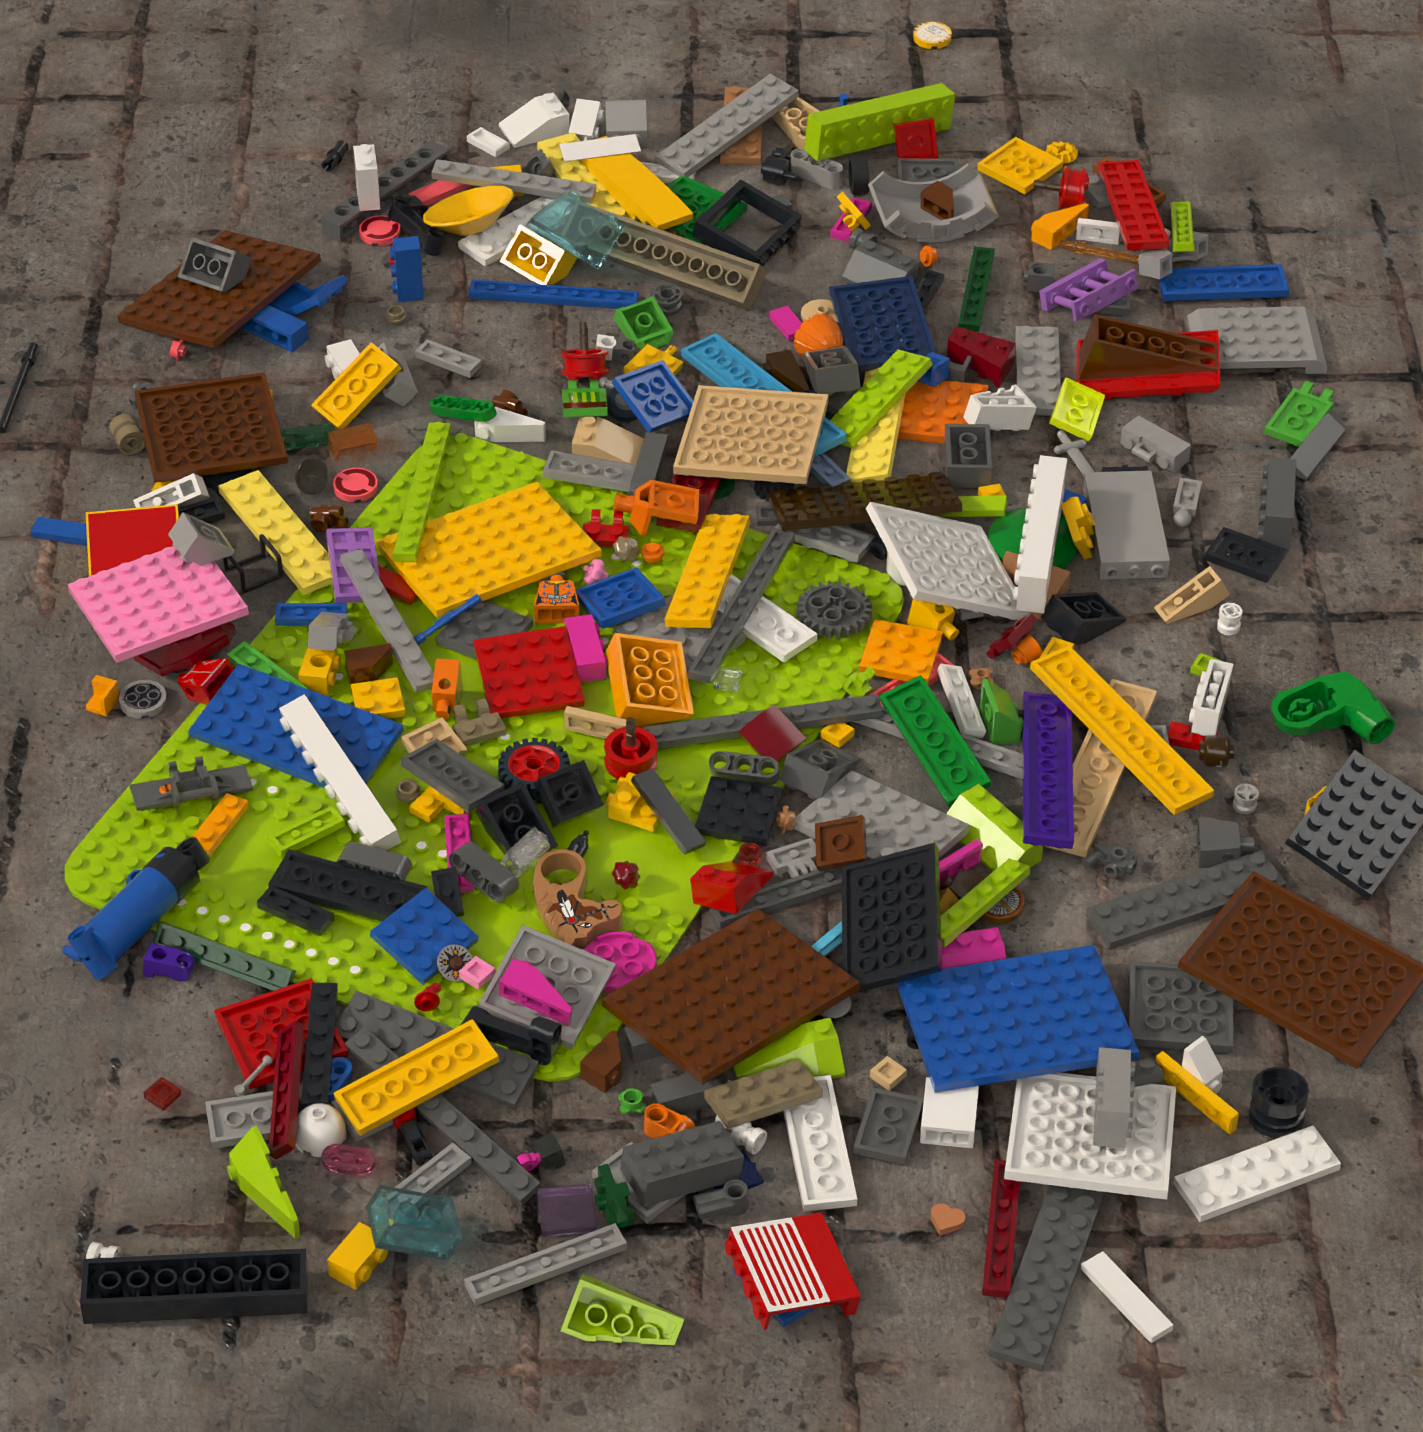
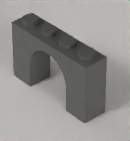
(678, 1094)

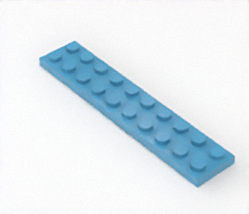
(733, 369)

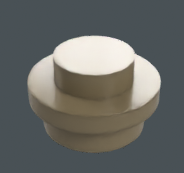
(395, 314)
(408, 791)

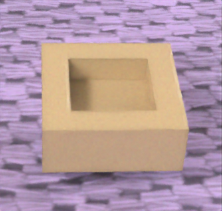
(888, 1073)

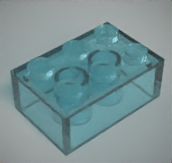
(414, 1222)

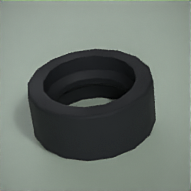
(858, 174)

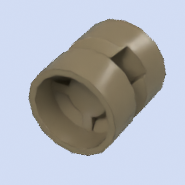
(127, 434)

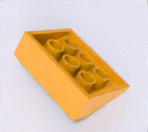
(648, 679)

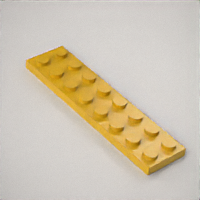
(707, 571)

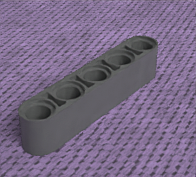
(649, 460)

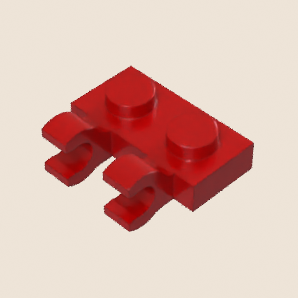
(604, 534)

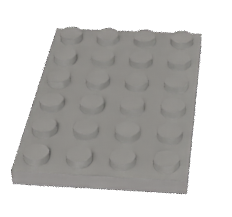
(891, 818)

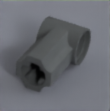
(723, 1200)

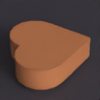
(947, 1219)

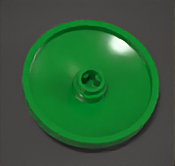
(1007, 532)

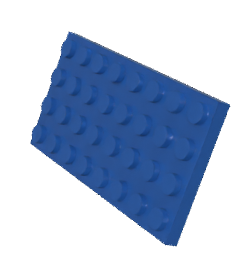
(246, 722)

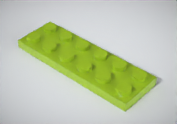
(880, 394)

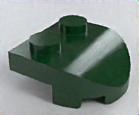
(613, 1198)

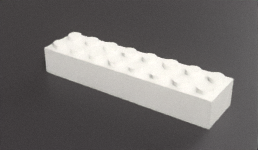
(1039, 534)

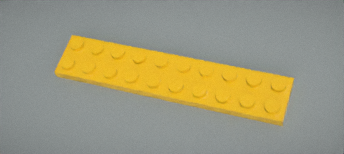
(1122, 730)

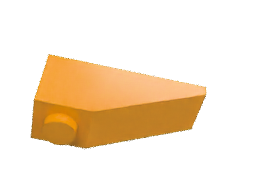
(1057, 225)

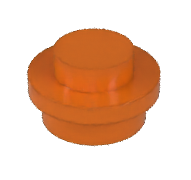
(928, 256)
(652, 552)

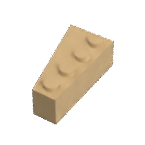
(794, 119)

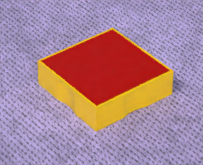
(127, 534)

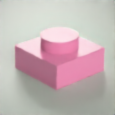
(477, 972)

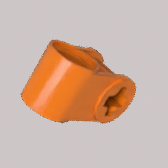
(663, 1121)

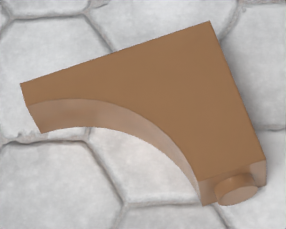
(1058, 582)

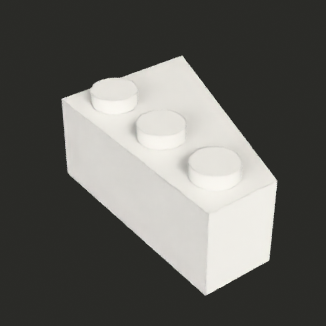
(1001, 410)

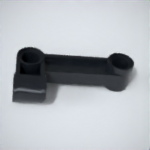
(409, 213)
(539, 1041)

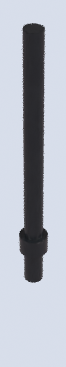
(27, 361)

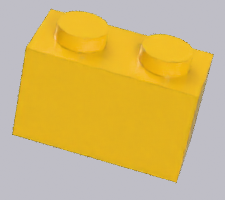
(355, 1257)

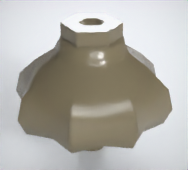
(626, 548)

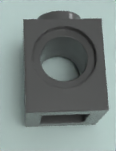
(1039, 275)

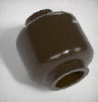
(1216, 751)

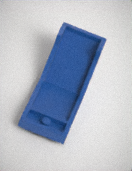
(300, 298)

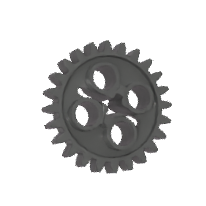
(834, 609)

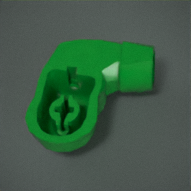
(1330, 703)

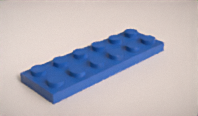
(1224, 283)

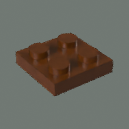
(840, 842)

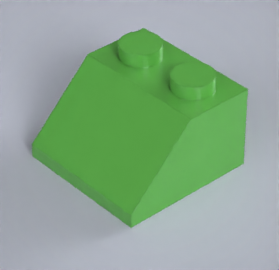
(999, 714)

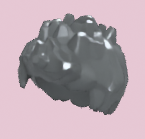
(539, 165)

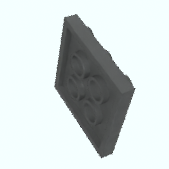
(481, 622)

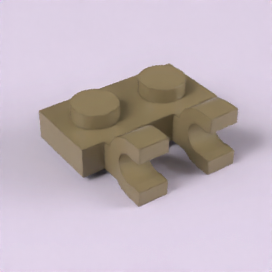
(480, 729)

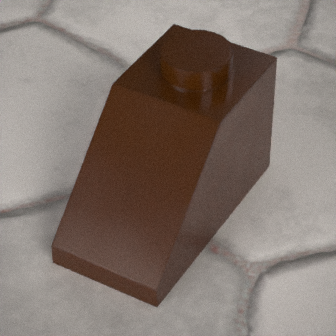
(938, 201)
(368, 662)
(603, 1064)

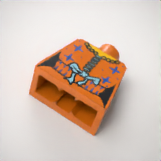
(555, 601)

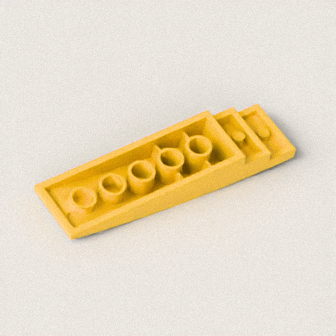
(638, 190)

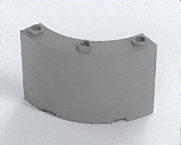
(902, 213)

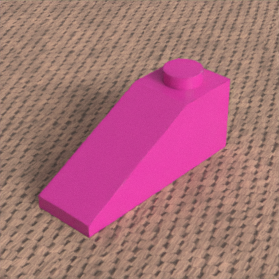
(532, 990)

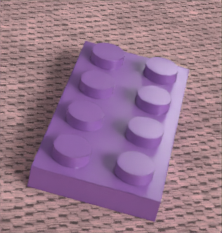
(344, 541)

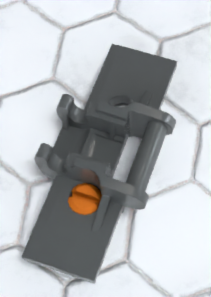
(190, 786)

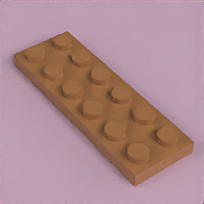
(748, 148)

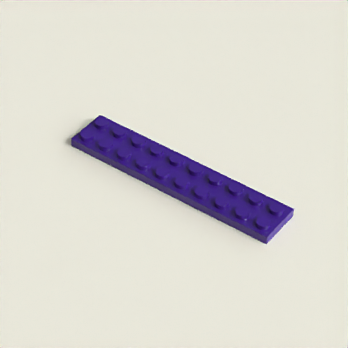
(1047, 772)

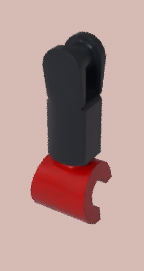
(413, 1136)

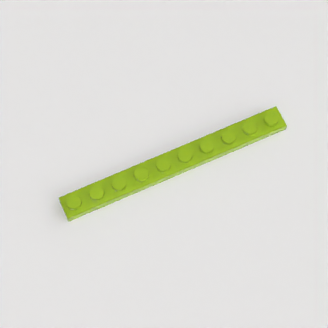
(422, 492)

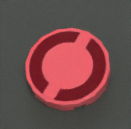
(379, 230)
(355, 484)

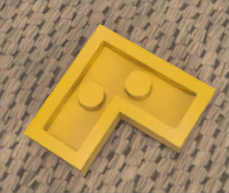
(431, 803)

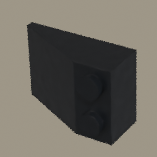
(1081, 616)
(511, 816)

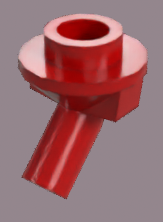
(428, 998)

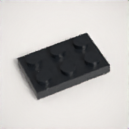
(1245, 554)

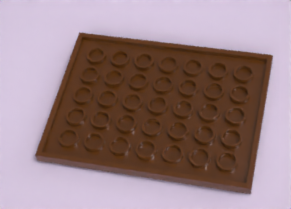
(211, 316)
(1304, 969)
(730, 995)

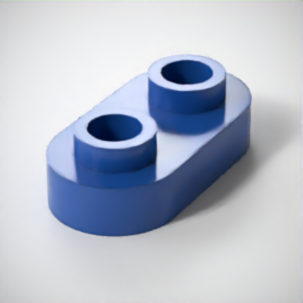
(342, 1066)

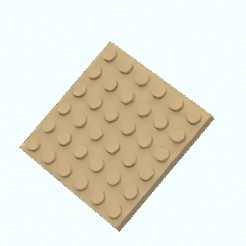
(751, 434)

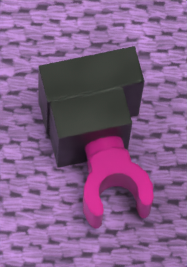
(548, 1153)

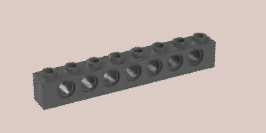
(397, 181)

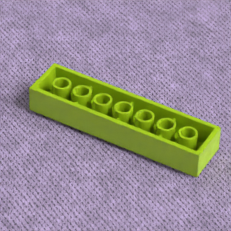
(871, 121)

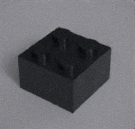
(568, 794)

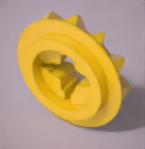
(1068, 154)

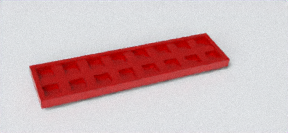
(1133, 205)

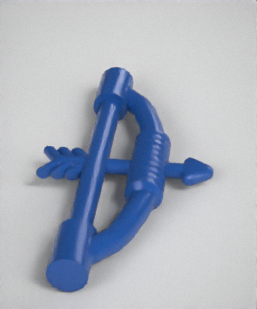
(449, 617)

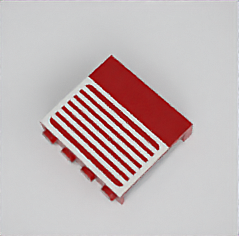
(791, 1266)

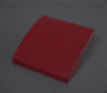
(772, 734)

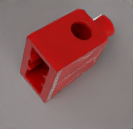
(205, 679)

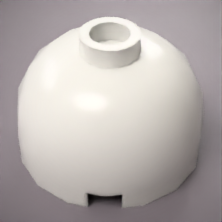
(318, 1128)

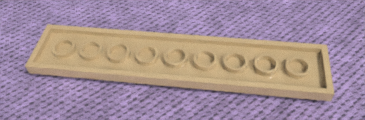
(1099, 773)

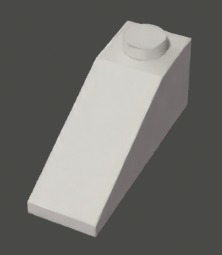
(511, 428)
(181, 492)

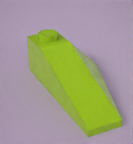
(812, 1043)
(260, 1181)
(614, 1315)

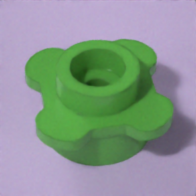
(631, 1101)

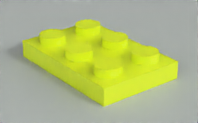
(1077, 409)

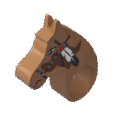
(563, 907)

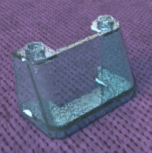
(577, 228)

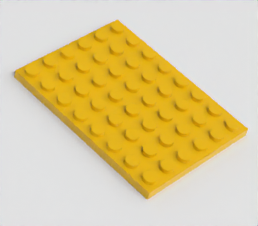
(492, 549)

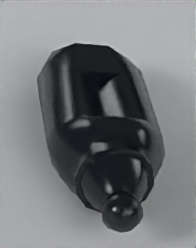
(580, 844)

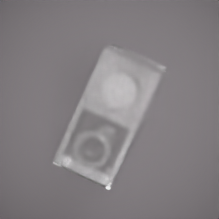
(526, 852)

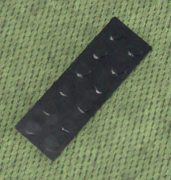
(342, 886)

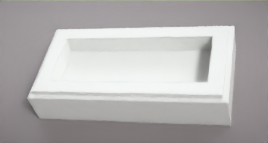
(488, 142)

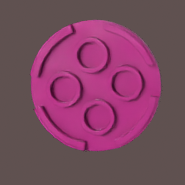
(629, 953)

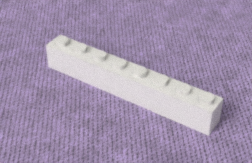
(339, 775)

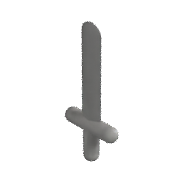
(1072, 449)

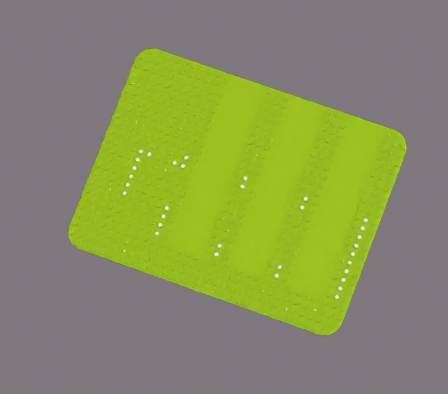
(654, 911)

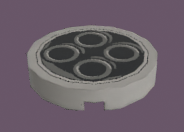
(142, 699)

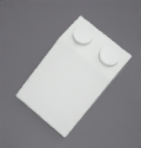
(536, 121)

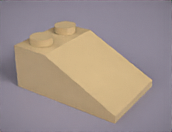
(605, 441)

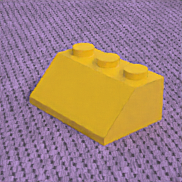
(537, 257)

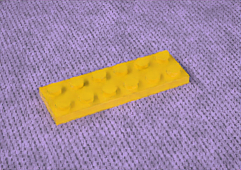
(416, 1077)

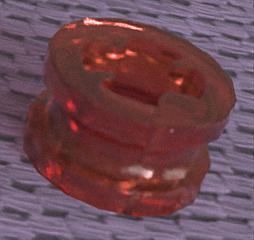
(750, 849)

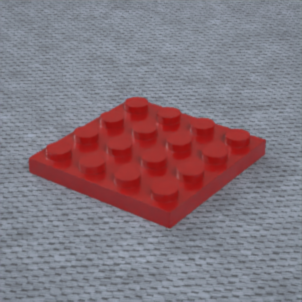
(528, 672)
(254, 1025)

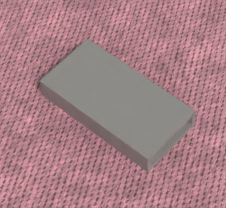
(1128, 525)

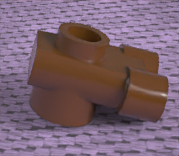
(509, 402)
(327, 516)

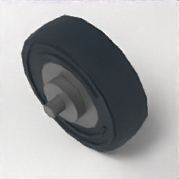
(618, 407)

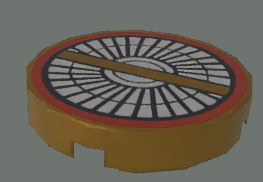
(1006, 909)

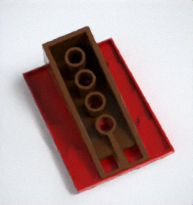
(1143, 360)

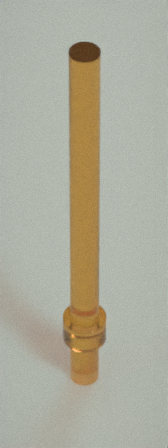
(1081, 248)

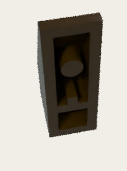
(786, 370)

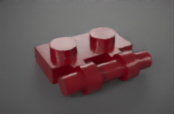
(1011, 636)

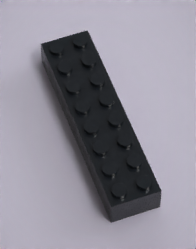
(194, 1286)

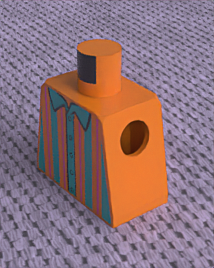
(446, 695)

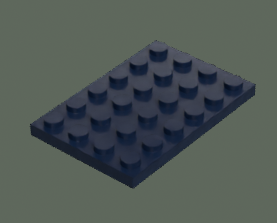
(881, 319)

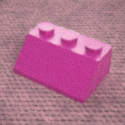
(974, 948)

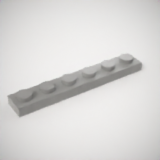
(545, 1264)

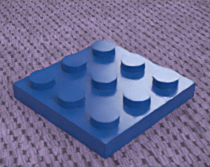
(654, 395)
(620, 598)
(420, 932)

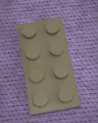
(763, 1093)

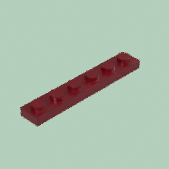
(286, 1090)
(1000, 1234)

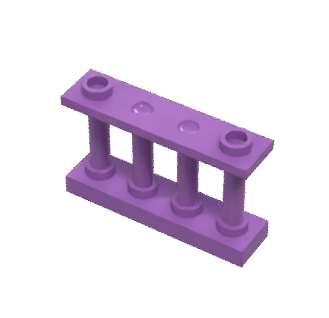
(1088, 278)

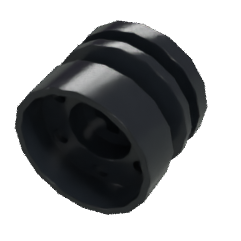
(1278, 1102)

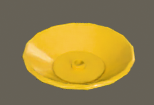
(469, 210)

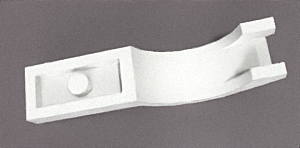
(1101, 231)

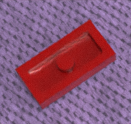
(1181, 736)

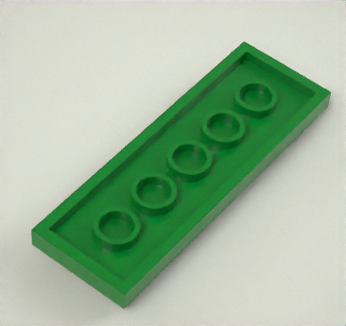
(934, 739)

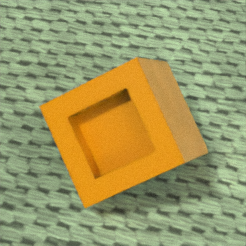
(105, 695)

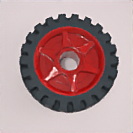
(530, 762)

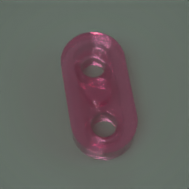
(349, 1160)

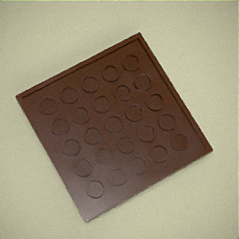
(210, 427)

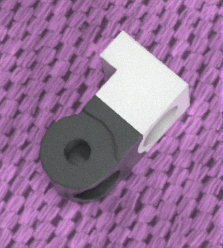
(618, 348)

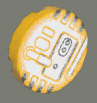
(932, 35)

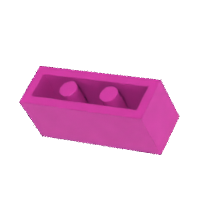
(587, 647)

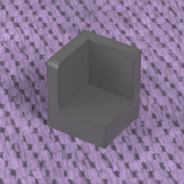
(960, 372)

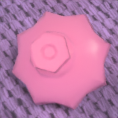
(595, 571)

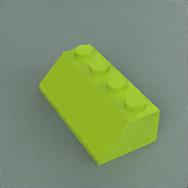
(995, 828)

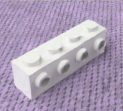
(1210, 698)

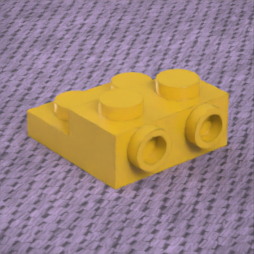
(1080, 525)
(629, 806)

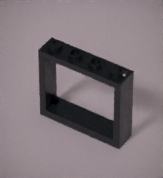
(715, 238)

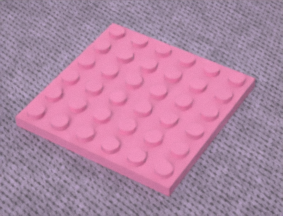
(155, 602)

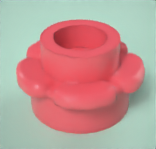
(178, 349)

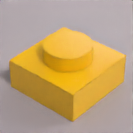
(991, 490)
(837, 734)

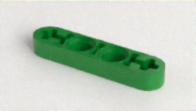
(463, 408)

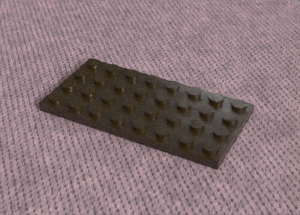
(848, 501)

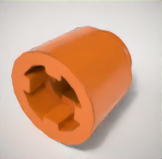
(1026, 651)

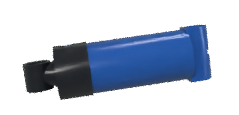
(137, 907)

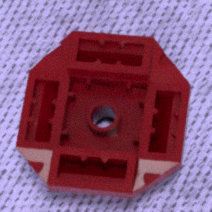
(188, 650)

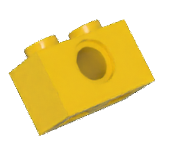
(319, 670)

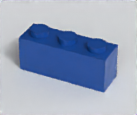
(406, 269)
(278, 328)

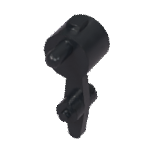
(776, 168)

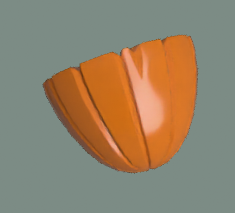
(817, 334)

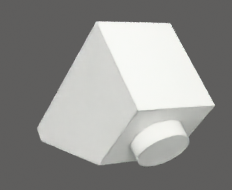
(1203, 1064)

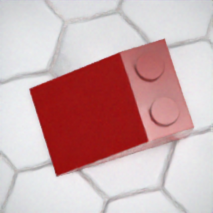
(727, 885)

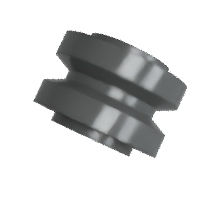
(668, 298)

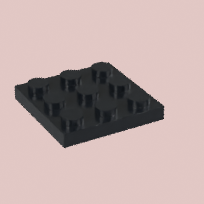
(738, 810)

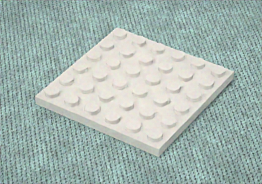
(946, 561)
(1055, 1138)

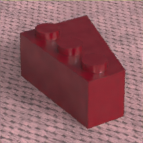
(990, 355)

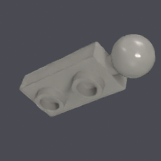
(1186, 501)

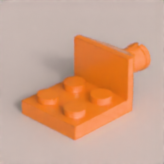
(659, 500)

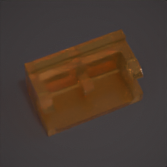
(351, 438)

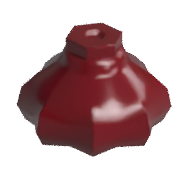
(626, 874)

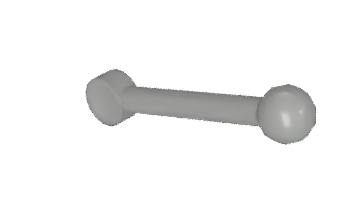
(240, 1089)

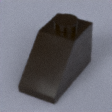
(963, 881)

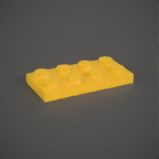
(356, 386)

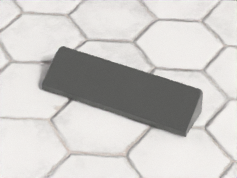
(1317, 446)

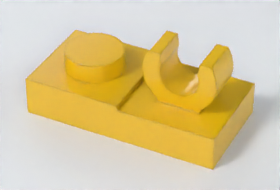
(855, 216)

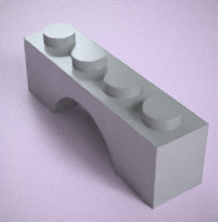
(1159, 262)

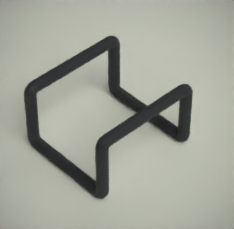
(263, 540)

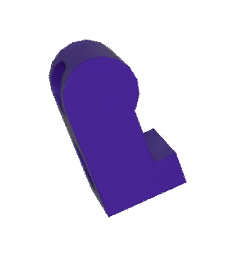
(167, 962)

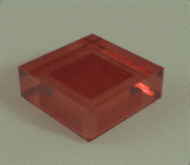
(162, 1093)

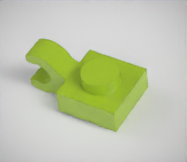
(857, 683)

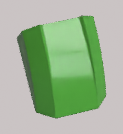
(644, 323)

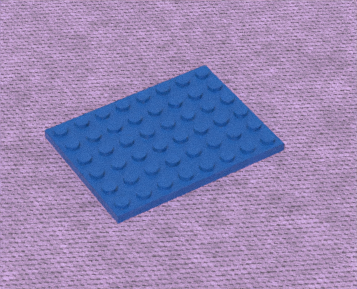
(1015, 1018)

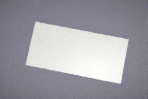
(600, 147)

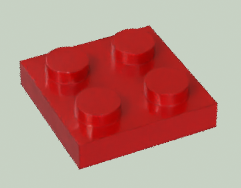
(916, 139)

